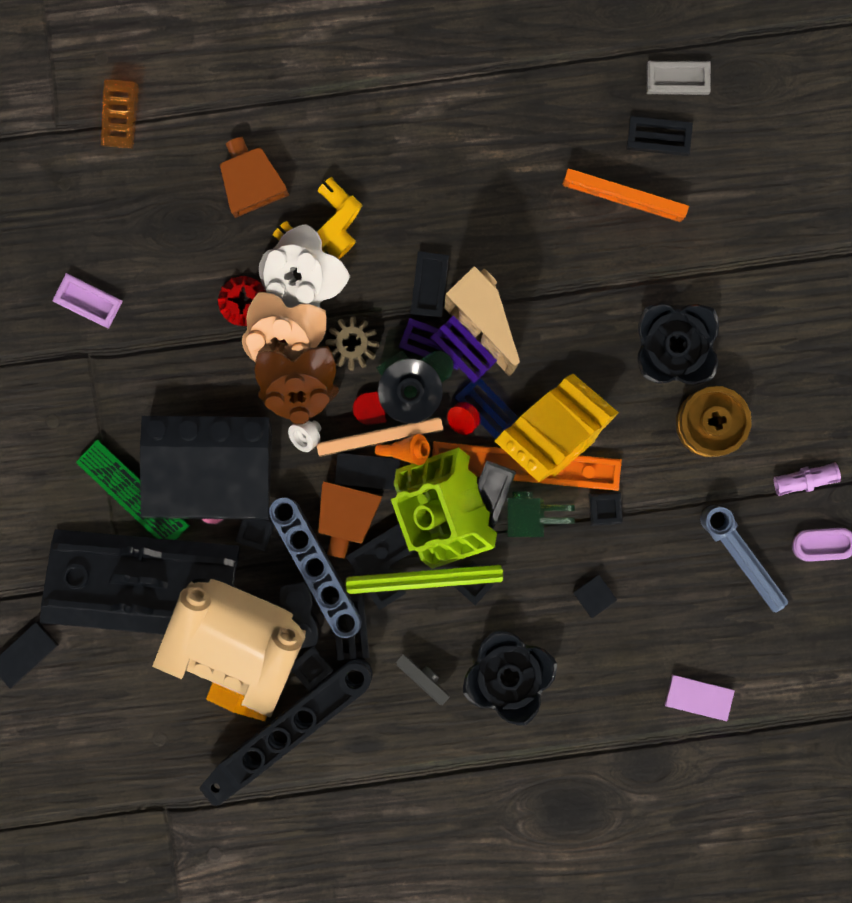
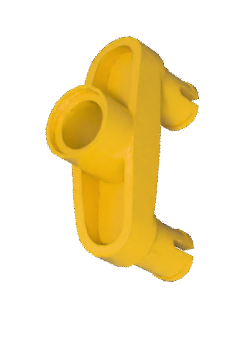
(333, 233)

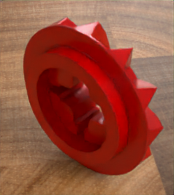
(232, 290)

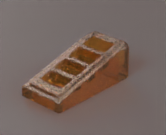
(110, 87)

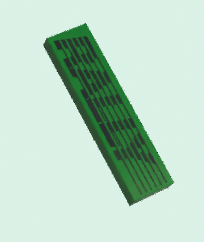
(126, 489)

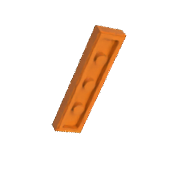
(625, 195)

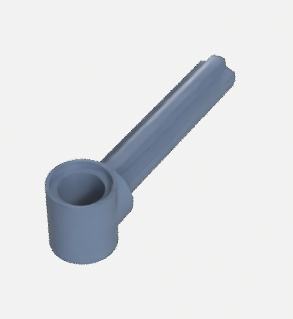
(744, 556)

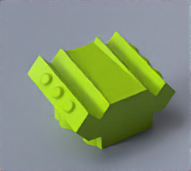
(442, 509)

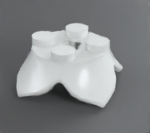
(321, 273)

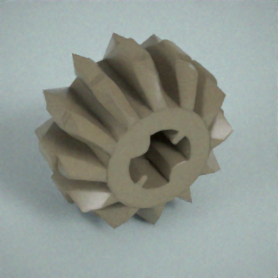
(344, 336)

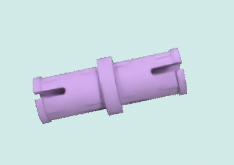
(807, 479)

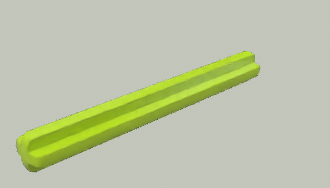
(424, 579)

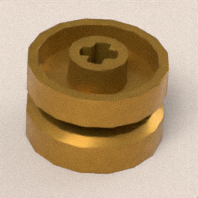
(731, 416)

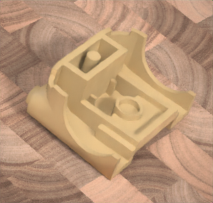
(231, 642)

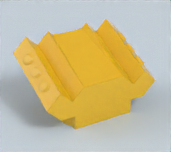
(557, 428)

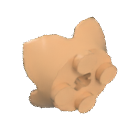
(270, 318)

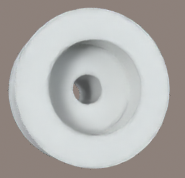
(305, 435)

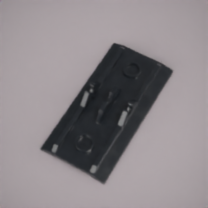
(126, 579)

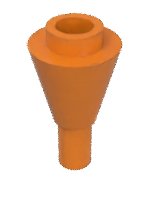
(410, 449)

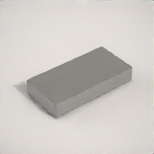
(678, 77)

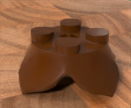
(298, 386)

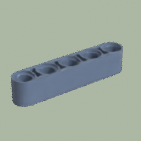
(303, 556)

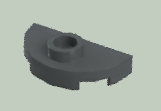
(424, 678)

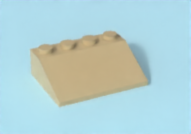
(480, 310)

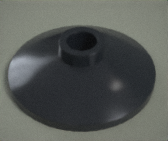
(404, 374)

